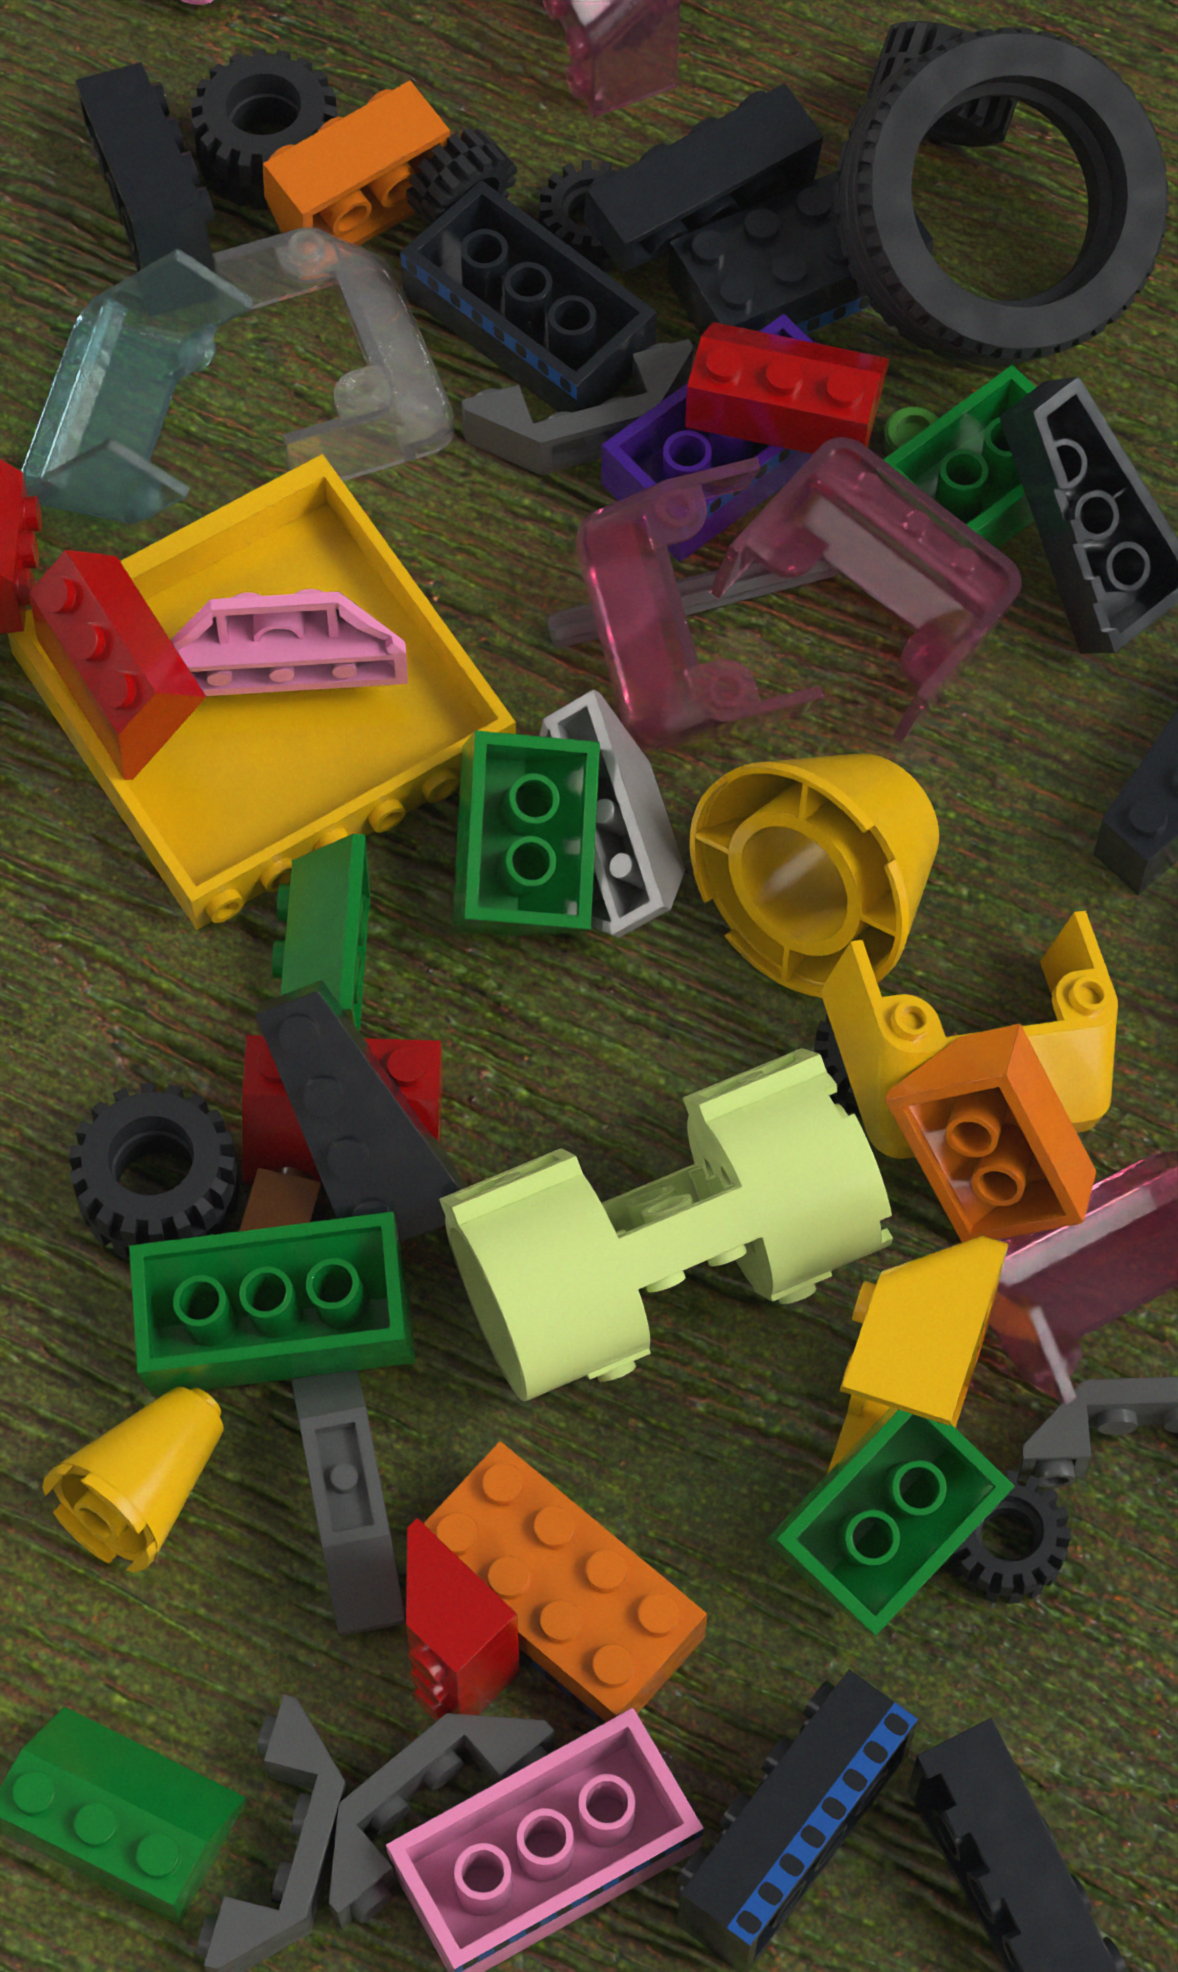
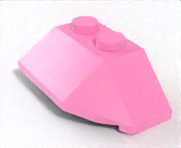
(289, 645)

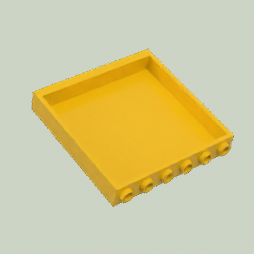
(283, 770)

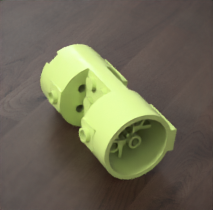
(773, 1185)

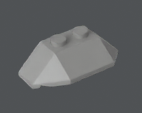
(634, 843)

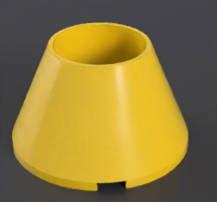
(815, 860)

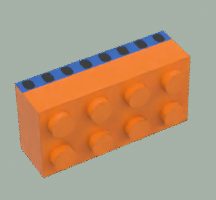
(583, 1600)

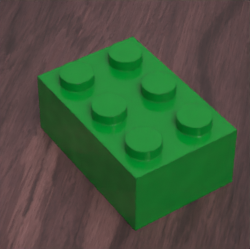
(968, 462)

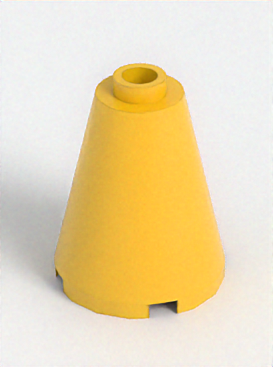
(136, 1477)

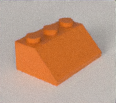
(355, 167)
(994, 1137)

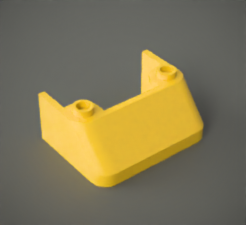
(897, 1034)
(920, 1337)

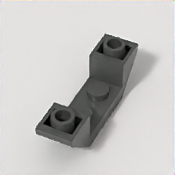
(503, 426)
(1115, 1406)
(348, 1502)
(495, 1744)
(250, 1932)

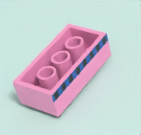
(545, 1845)

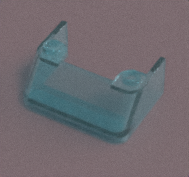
(117, 388)

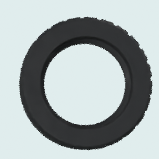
(1120, 173)

